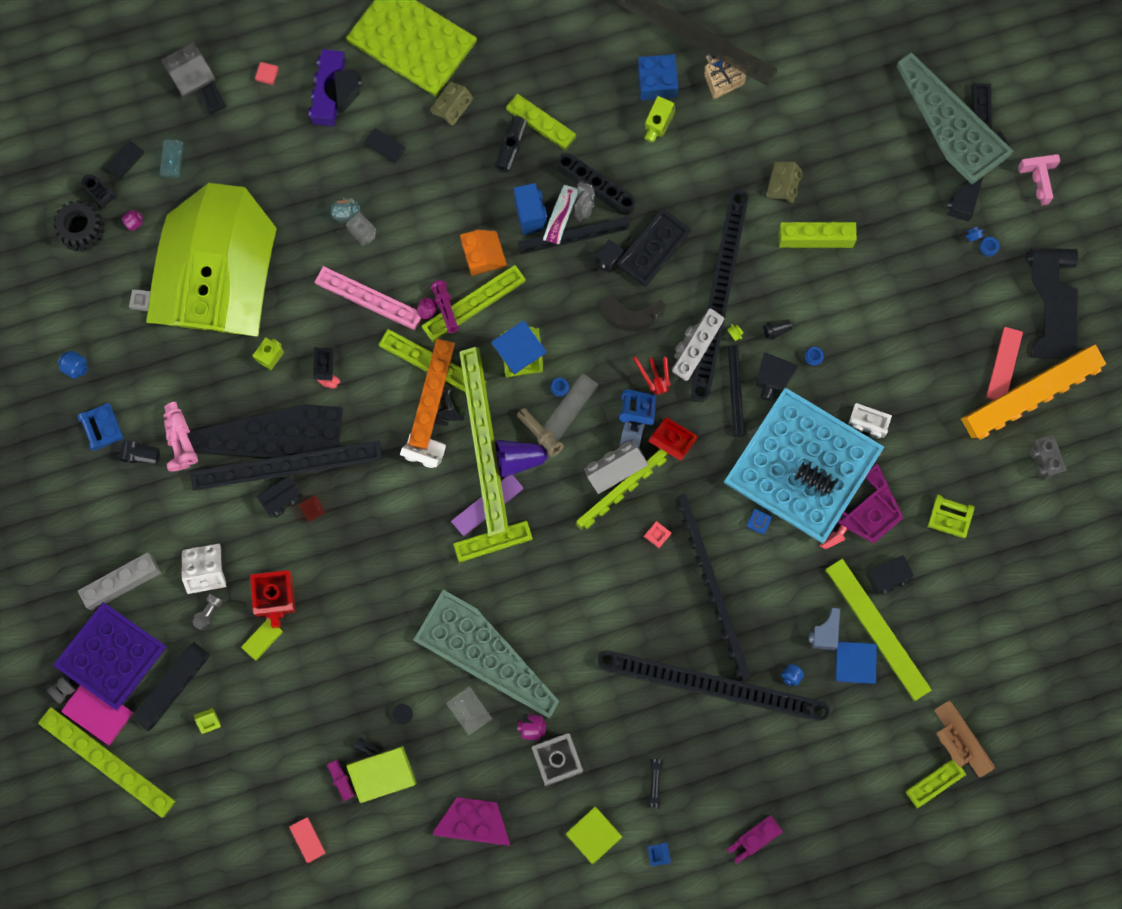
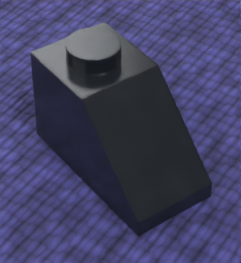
(347, 87)

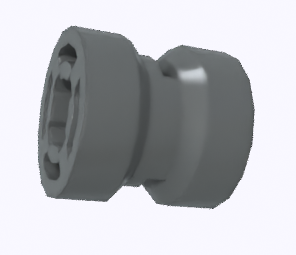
(64, 685)

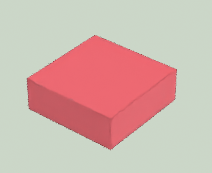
(266, 73)
(657, 534)

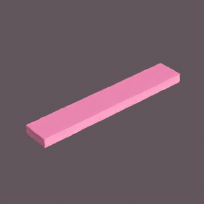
(368, 298)

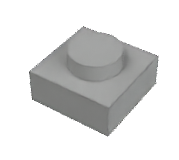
(139, 300)

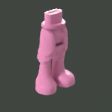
(177, 437)

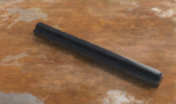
(736, 394)

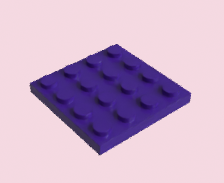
(110, 656)

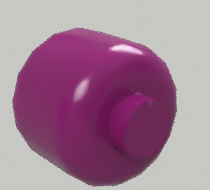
(132, 220)
(426, 308)

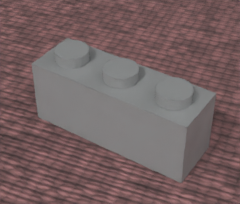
(615, 466)

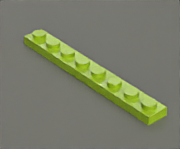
(107, 762)

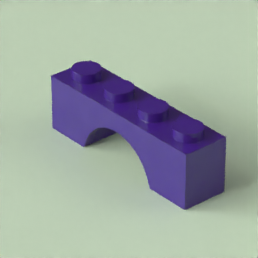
(324, 109)

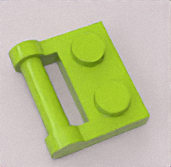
(950, 522)

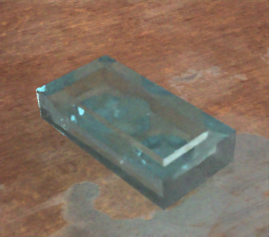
(171, 159)

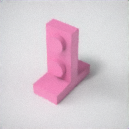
(1040, 174)

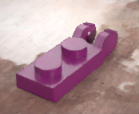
(756, 838)

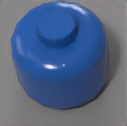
(792, 675)

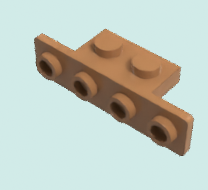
(961, 741)

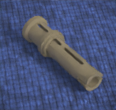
(544, 437)

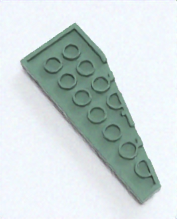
(957, 129)
(470, 642)

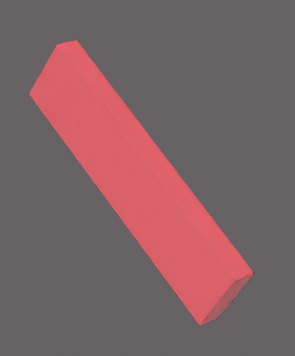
(1004, 363)

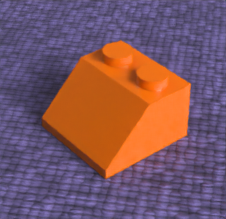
(482, 251)

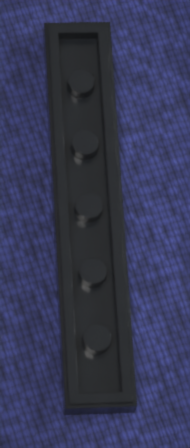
(575, 235)

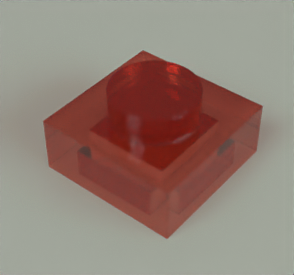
(312, 509)

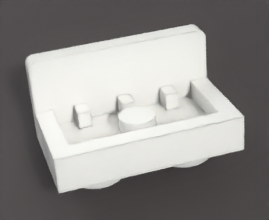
(869, 421)
(429, 458)

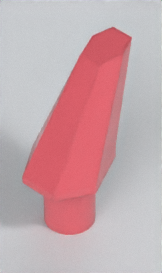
(834, 538)

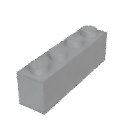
(119, 581)

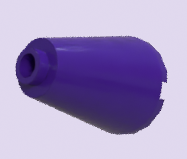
(518, 456)

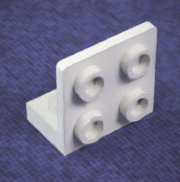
(202, 569)

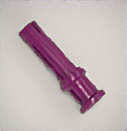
(443, 300)

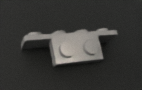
(695, 344)

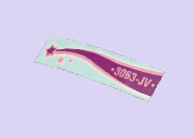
(560, 214)

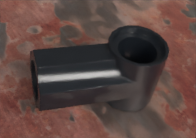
(134, 452)

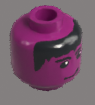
(532, 727)

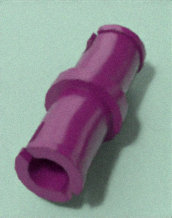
(340, 780)

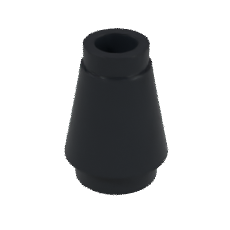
(776, 328)

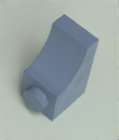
(631, 431)
(827, 634)

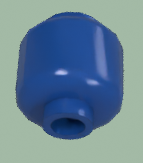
(72, 364)

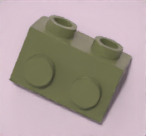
(452, 102)
(784, 181)

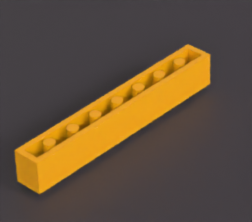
(1033, 392)

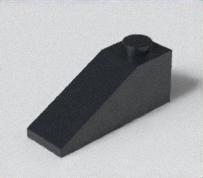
(964, 200)

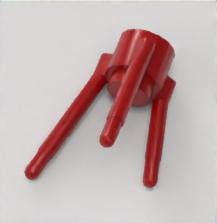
(659, 384)

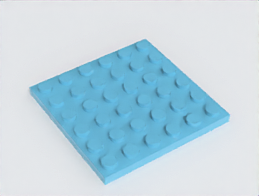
(786, 438)

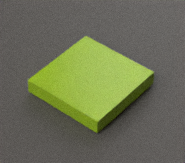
(593, 835)

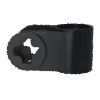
(99, 193)

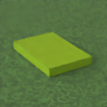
(381, 774)

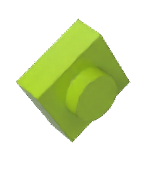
(207, 720)

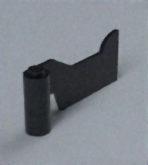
(1059, 302)

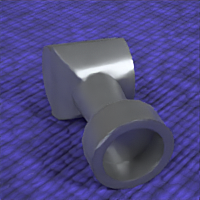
(203, 620)

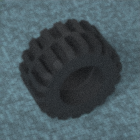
(73, 213)

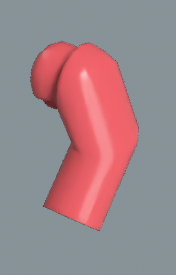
(330, 384)

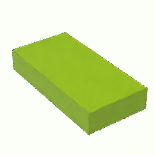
(261, 640)

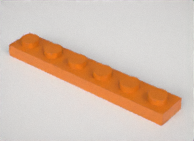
(431, 394)

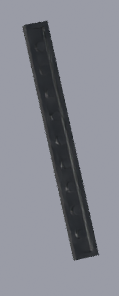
(286, 465)
(715, 596)

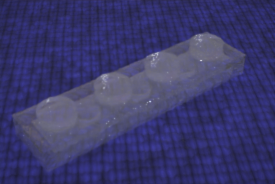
(570, 406)

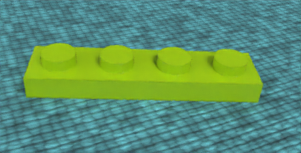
(541, 122)

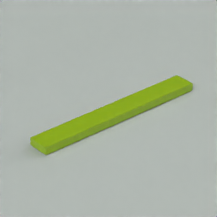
(878, 630)

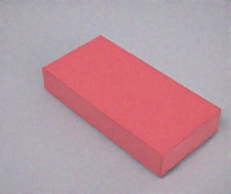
(307, 840)

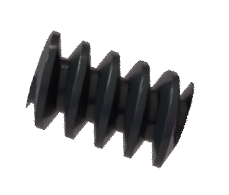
(816, 479)

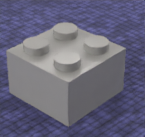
(557, 759)

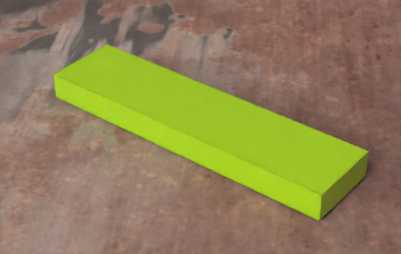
(486, 544)

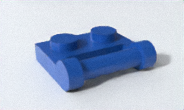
(644, 407)
(106, 424)

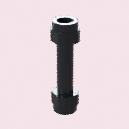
(654, 801)

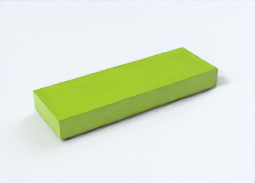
(935, 783)

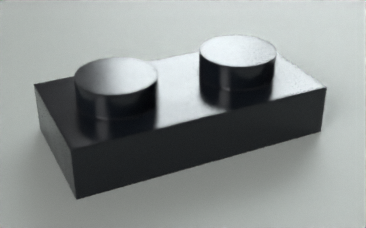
(323, 364)

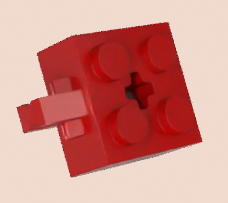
(276, 606)

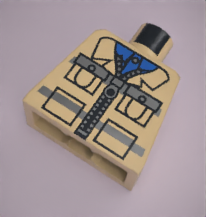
(722, 77)

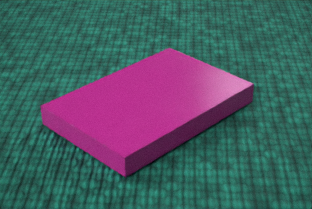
(96, 715)

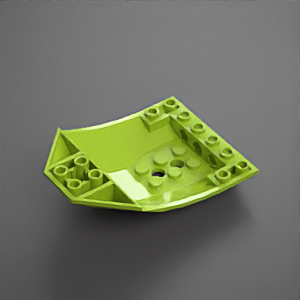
(233, 237)

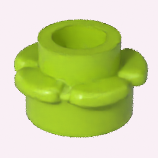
(735, 332)

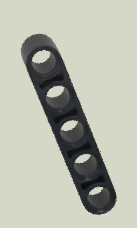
(593, 176)
(171, 686)

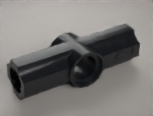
(507, 153)

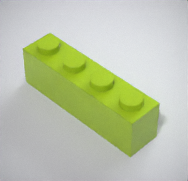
(817, 234)

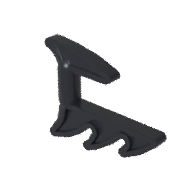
(449, 413)

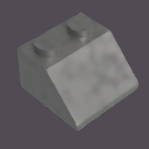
(188, 69)

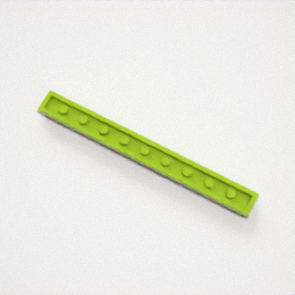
(484, 442)

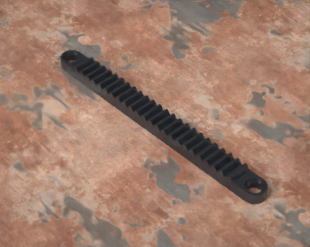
(721, 289)
(713, 686)

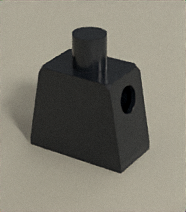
(774, 375)

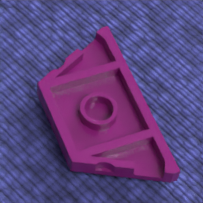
(474, 822)

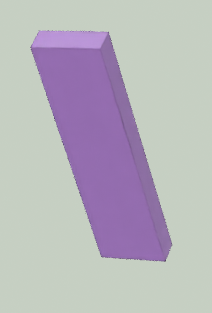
(475, 513)

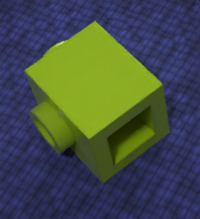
(268, 353)

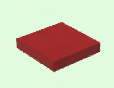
(673, 438)

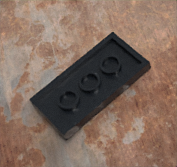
(654, 247)

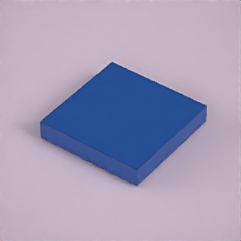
(518, 347)
(856, 663)

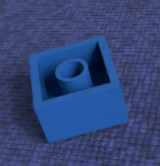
(657, 77)
(530, 209)

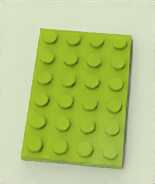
(412, 41)

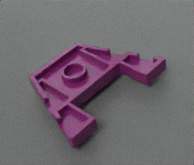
(876, 514)

